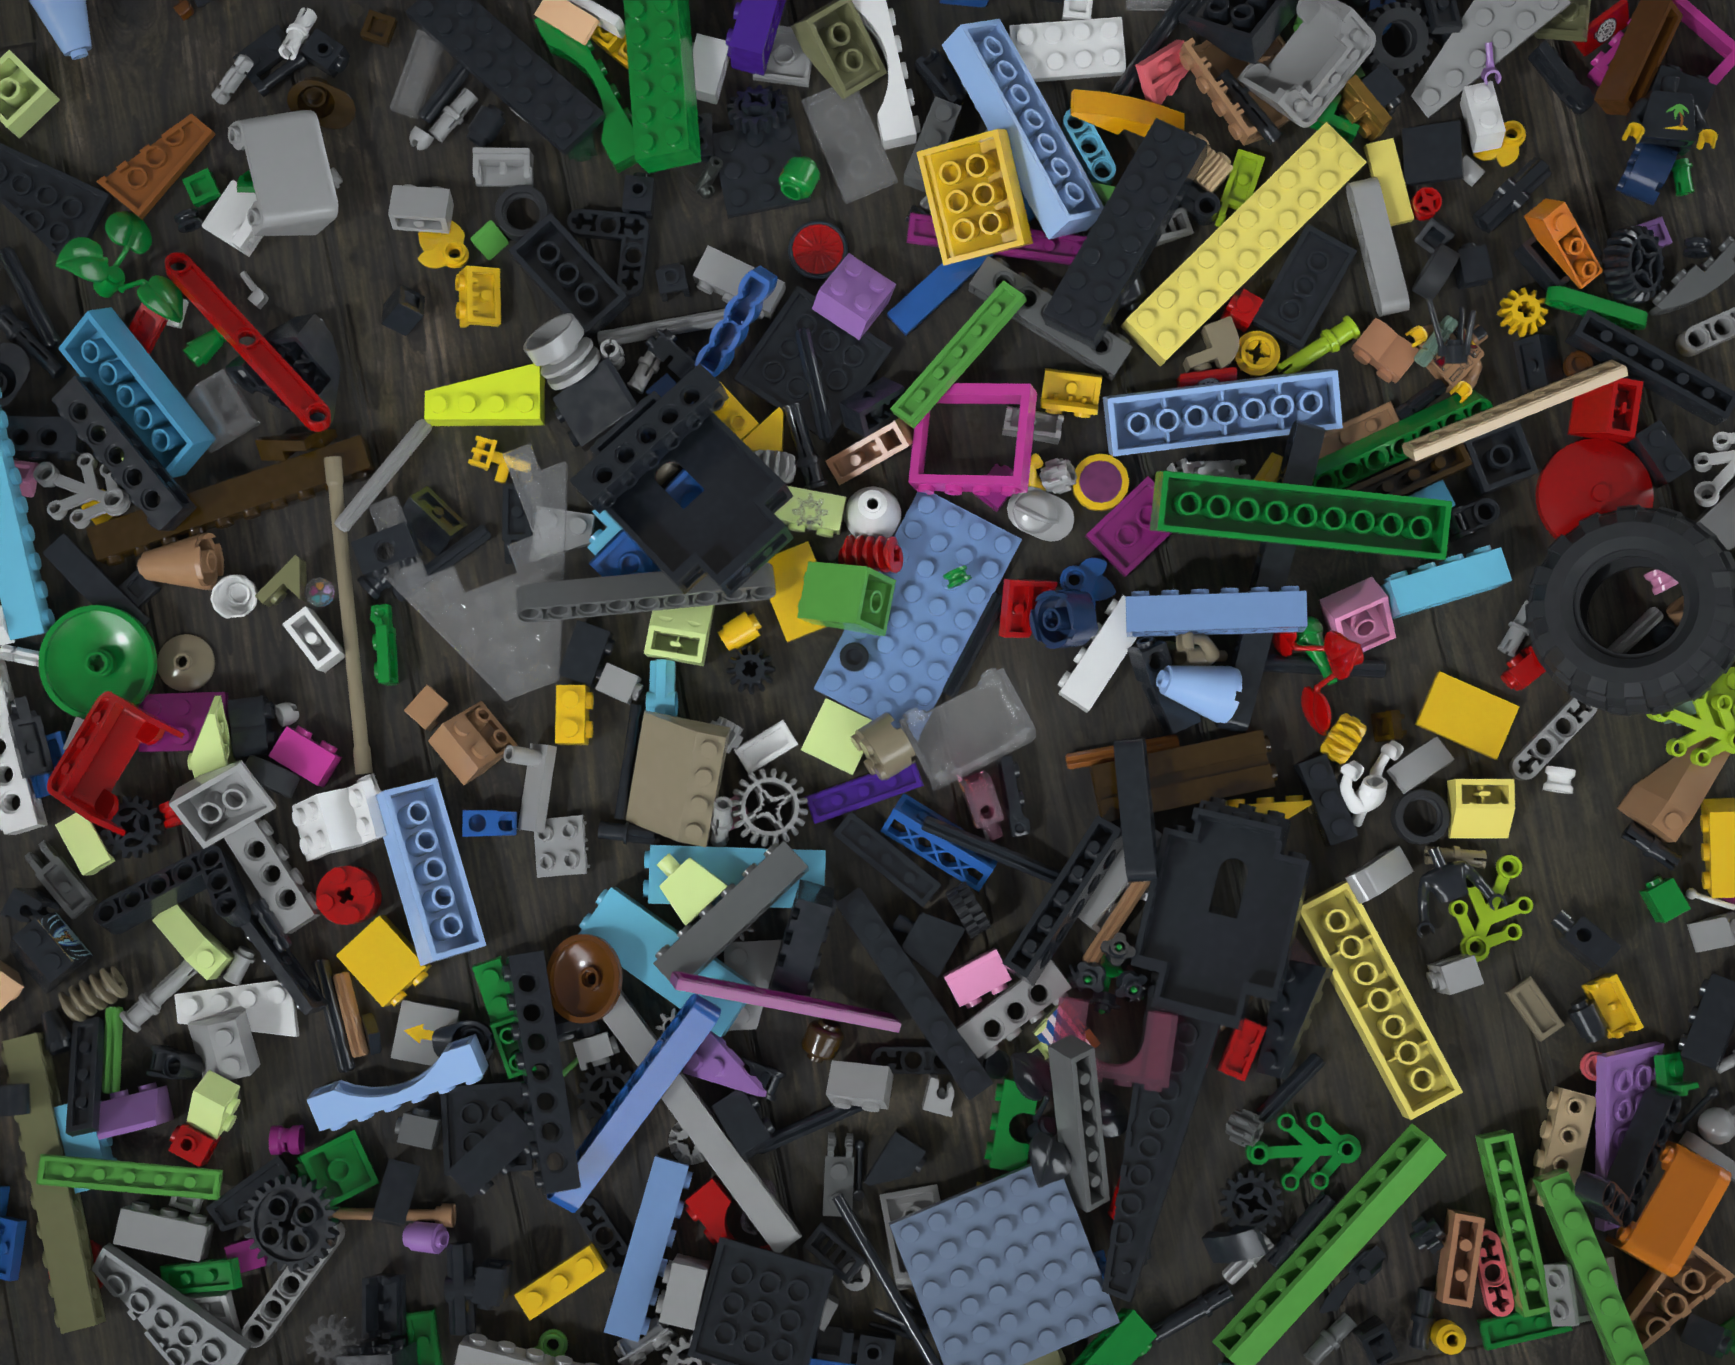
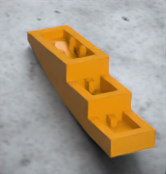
(1121, 112)

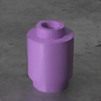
(425, 1237)

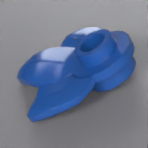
(1090, 579)

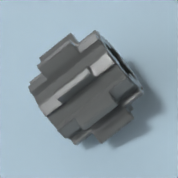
(1244, 1128)

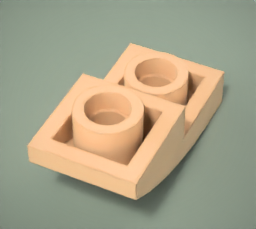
(568, 19)

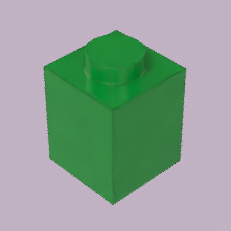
(1664, 899)

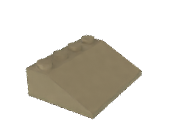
(677, 777)

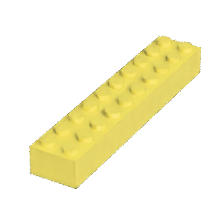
(1243, 244)

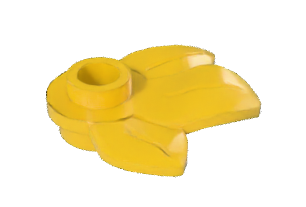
(1510, 147)
(440, 246)

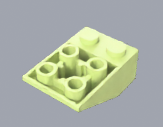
(680, 634)

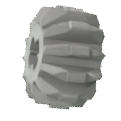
(780, 463)

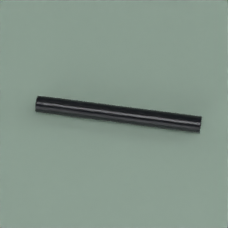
(628, 762)

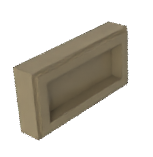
(1534, 1008)

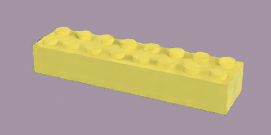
(1378, 1001)

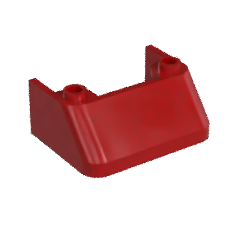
(100, 756)

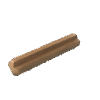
(350, 1014)

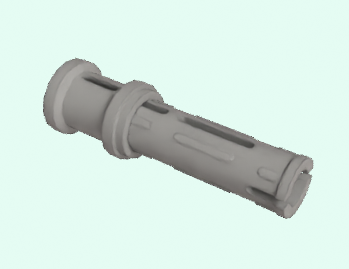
(151, 1002)

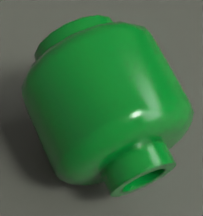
(799, 178)

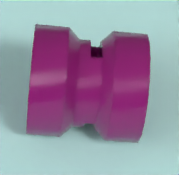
(286, 1139)

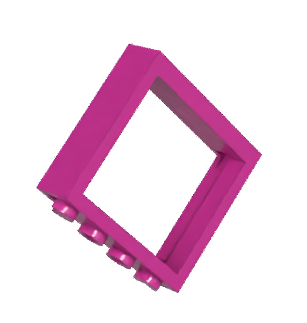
(1696, 22)
(980, 484)

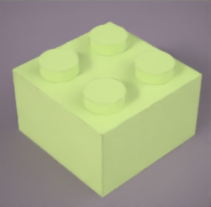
(22, 95)

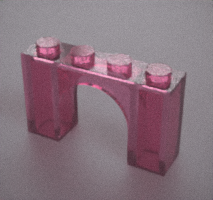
(1148, 1067)

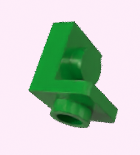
(1669, 1074)

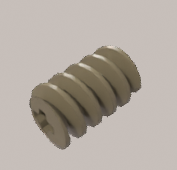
(94, 995)

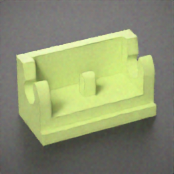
(84, 844)

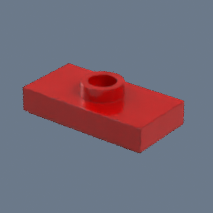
(147, 327)
(1241, 1050)

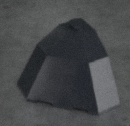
(308, 350)

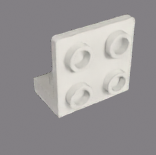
(230, 221)

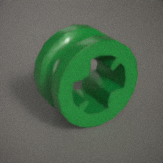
(957, 577)

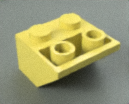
(1480, 807)

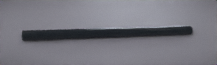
(885, 1280)

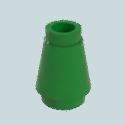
(204, 347)

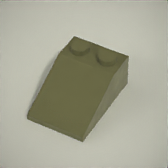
(839, 47)

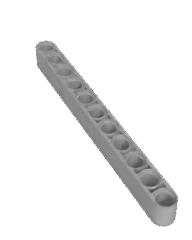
(707, 1134)

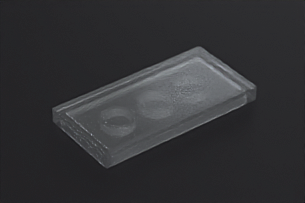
(849, 143)

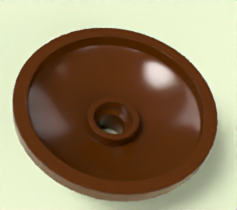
(572, 978)

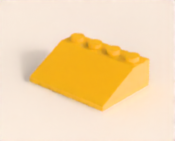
(974, 196)

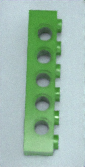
(1514, 1221)

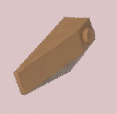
(1672, 793)

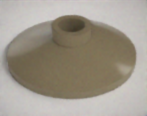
(199, 663)

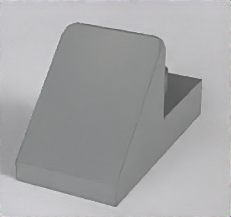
(1713, 932)

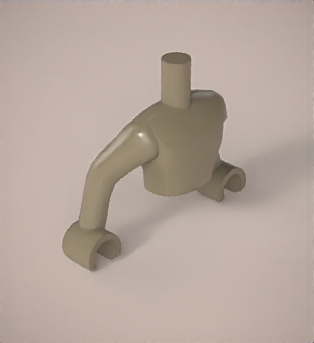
(1186, 654)

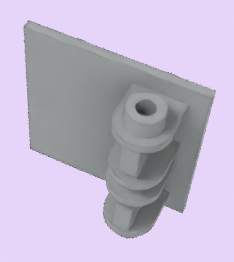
(561, 847)

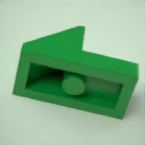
(1338, 123)

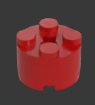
(332, 897)

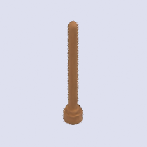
(441, 1214)

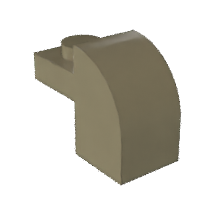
(1221, 344)

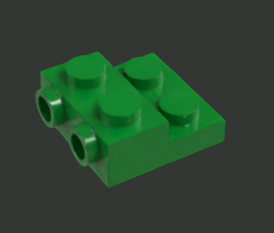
(340, 1167)

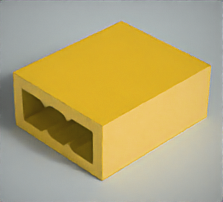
(384, 961)

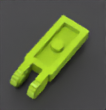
(1240, 182)

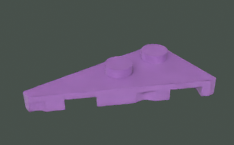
(721, 1065)

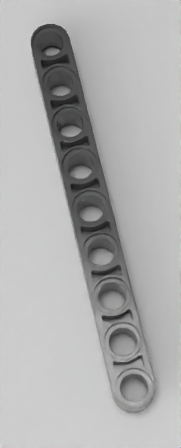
(630, 595)

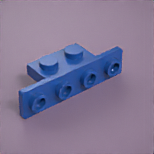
(11, 1240)

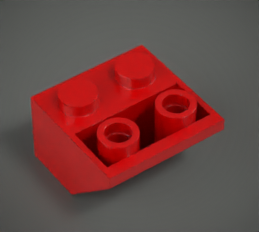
(1607, 412)

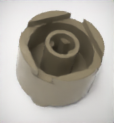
(884, 746)

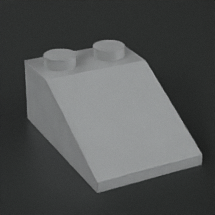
(220, 802)
(898, 1205)

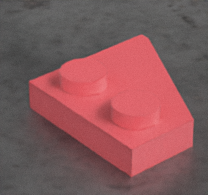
(1161, 72)

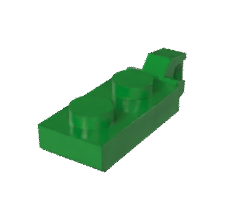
(385, 644)

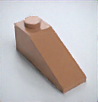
(871, 450)

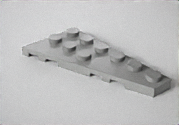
(1464, 54)

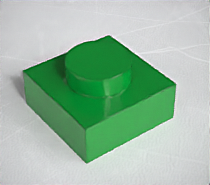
(202, 187)

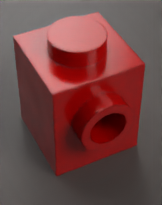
(192, 1144)

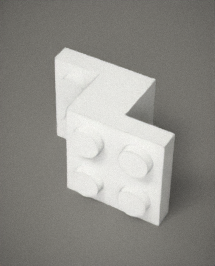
(338, 820)

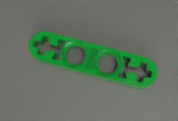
(1580, 302)

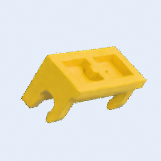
(1613, 1004)

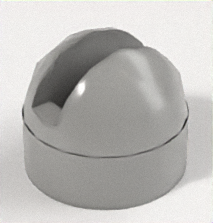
(420, 138)
(286, 714)

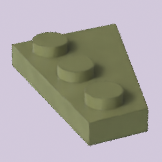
(1569, 24)

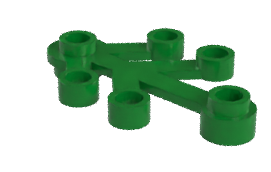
(1309, 1151)

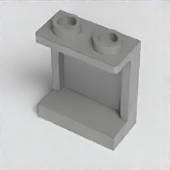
(1564, 1296)

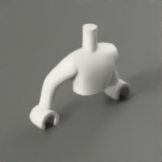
(1373, 787)

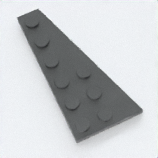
(173, 1322)

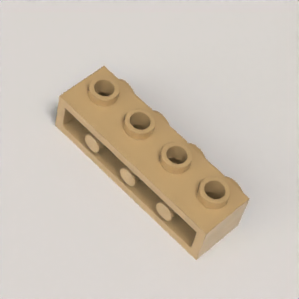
(1563, 1136)

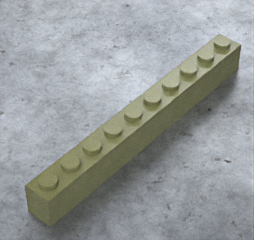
(58, 1208)

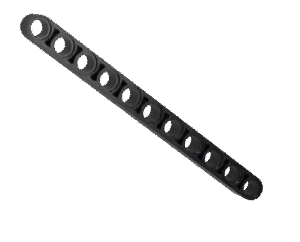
(1272, 571)

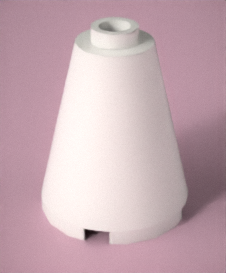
(875, 522)

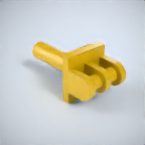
(493, 456)

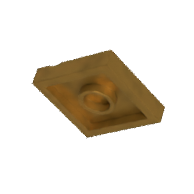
(1363, 109)

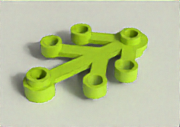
(1703, 728)
(1487, 915)

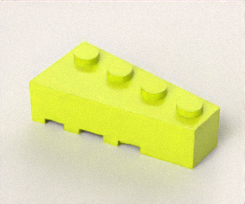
(496, 399)

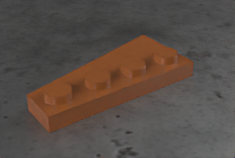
(154, 170)

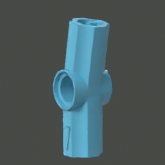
(662, 694)

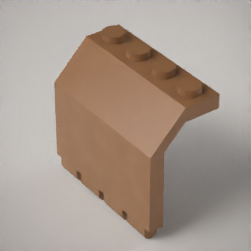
(1207, 64)

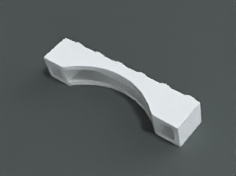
(895, 117)

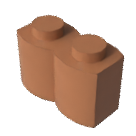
(1385, 351)

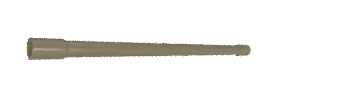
(361, 748)

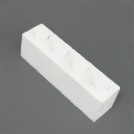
(1099, 661)

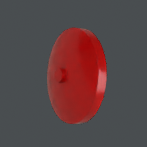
(1588, 480)

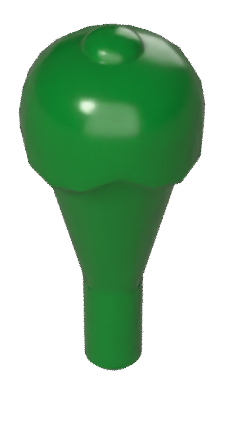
(1314, 636)

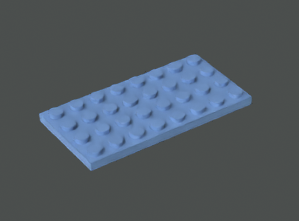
(926, 618)

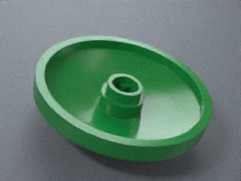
(96, 653)

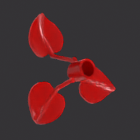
(1342, 657)

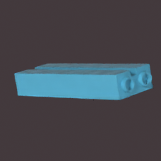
(727, 865)
(638, 936)

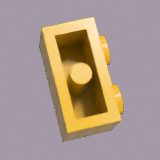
(572, 715)

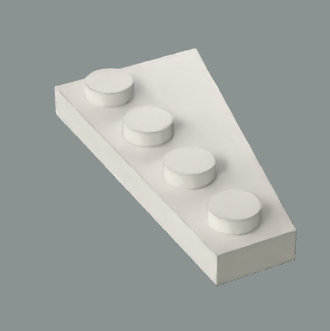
(267, 1006)

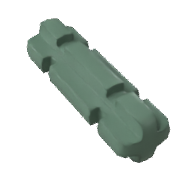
(1430, 347)

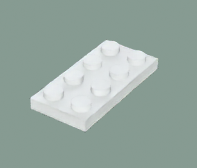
(1071, 48)

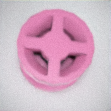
(1660, 581)

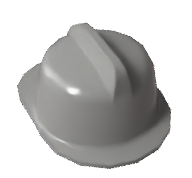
(1041, 514)

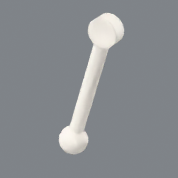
(1691, 893)

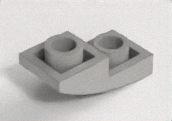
(1420, 765)

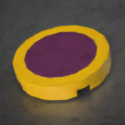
(1100, 482)

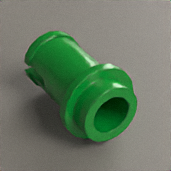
(1682, 177)

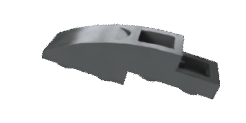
(1698, 281)

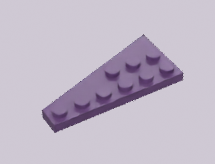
(1620, 1085)

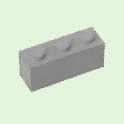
(723, 274)
(164, 1231)

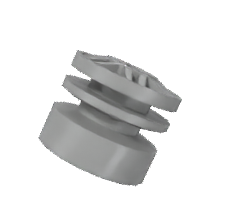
(562, 351)

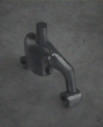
(1448, 883)

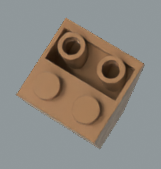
(471, 742)

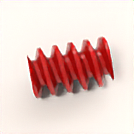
(876, 554)

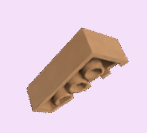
(1663, 1300)

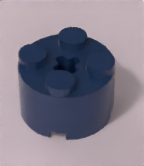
(1646, 172)
(1063, 618)

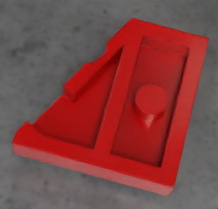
(1017, 603)

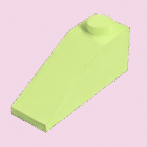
(213, 744)
(194, 942)

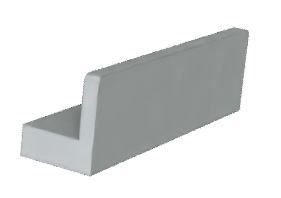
(1108, 892)

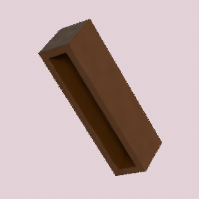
(1638, 56)

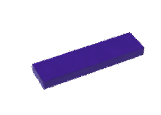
(861, 793)

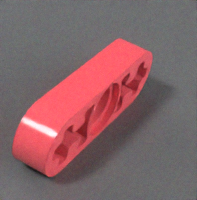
(1490, 1295)

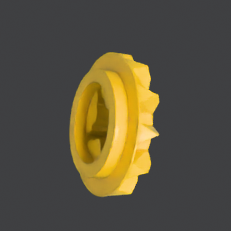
(1268, 347)

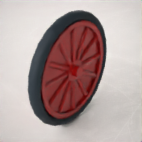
(817, 249)

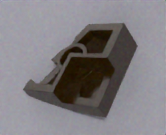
(283, 446)

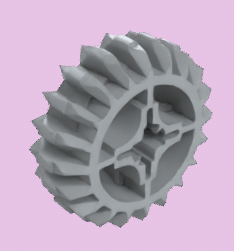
(762, 795)

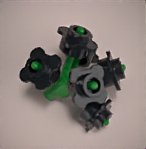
(1094, 974)

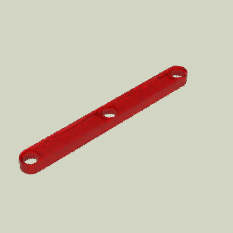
(260, 354)

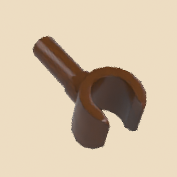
(184, 9)

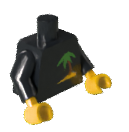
(1668, 119)

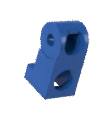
(489, 823)

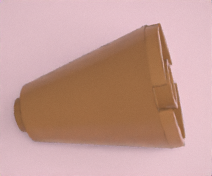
(185, 563)

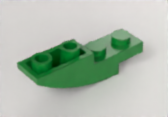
(494, 991)

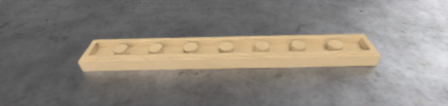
(1514, 410)

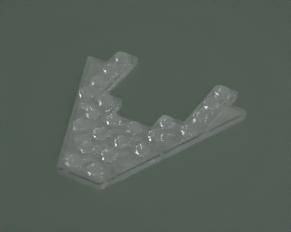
(484, 621)

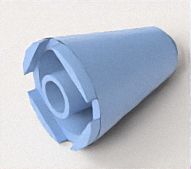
(67, 24)
(1202, 689)

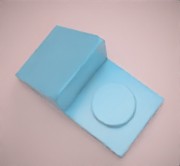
(600, 537)

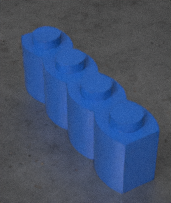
(737, 317)

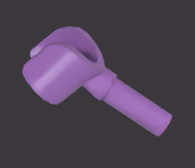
(1490, 66)

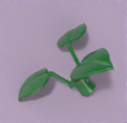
(86, 261)

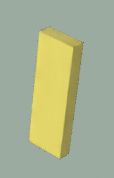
(1385, 165)

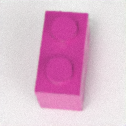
(305, 756)

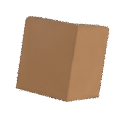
(426, 708)

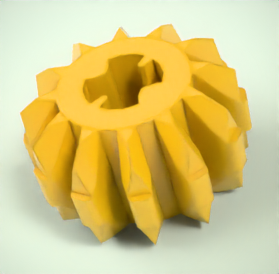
(1528, 305)
(1343, 738)

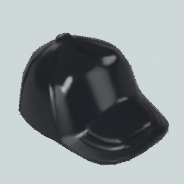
(460, 1030)

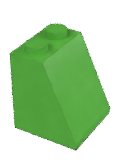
(846, 597)

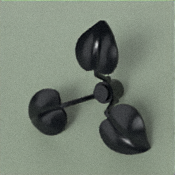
(1049, 1158)

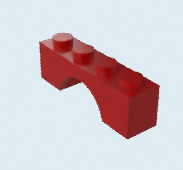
(710, 1206)

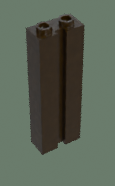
(1194, 773)

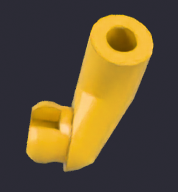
(1034, 479)

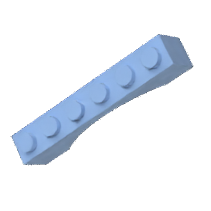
(343, 1101)

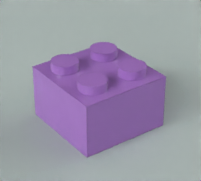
(853, 296)

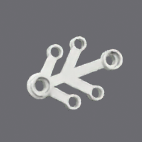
(1714, 487)

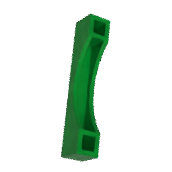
(617, 130)

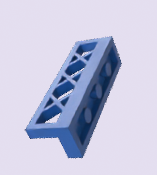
(912, 814)

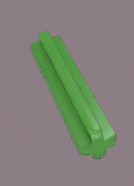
(112, 1050)

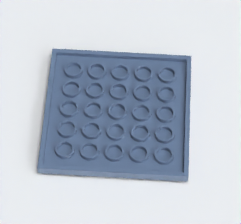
(1004, 1271)

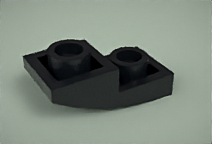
(1237, 1245)

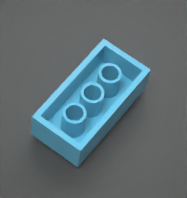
(1450, 581)

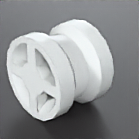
(1559, 780)

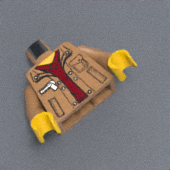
(1456, 377)

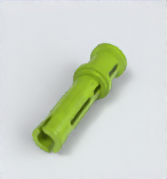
(1329, 341)

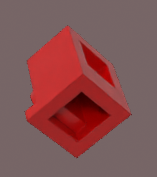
(1242, 309)
(1522, 669)

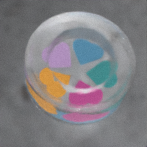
(319, 592)

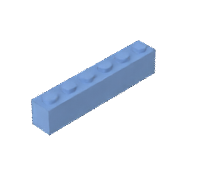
(646, 1248)

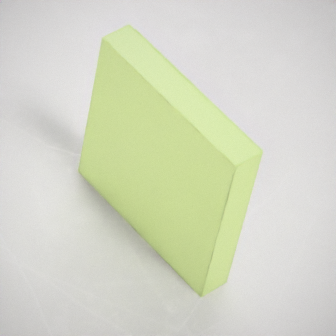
(831, 736)

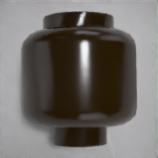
(822, 1040)

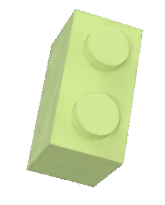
(213, 1105)

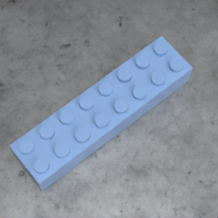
(1011, 101)
(1221, 412)

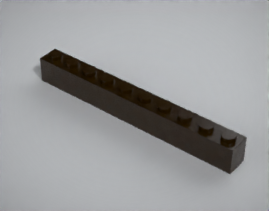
(233, 499)

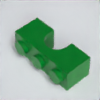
(1005, 1150)

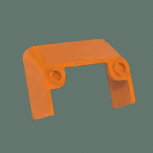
(1675, 1211)

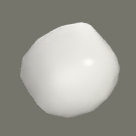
(234, 596)

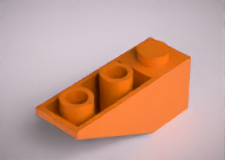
(1563, 240)

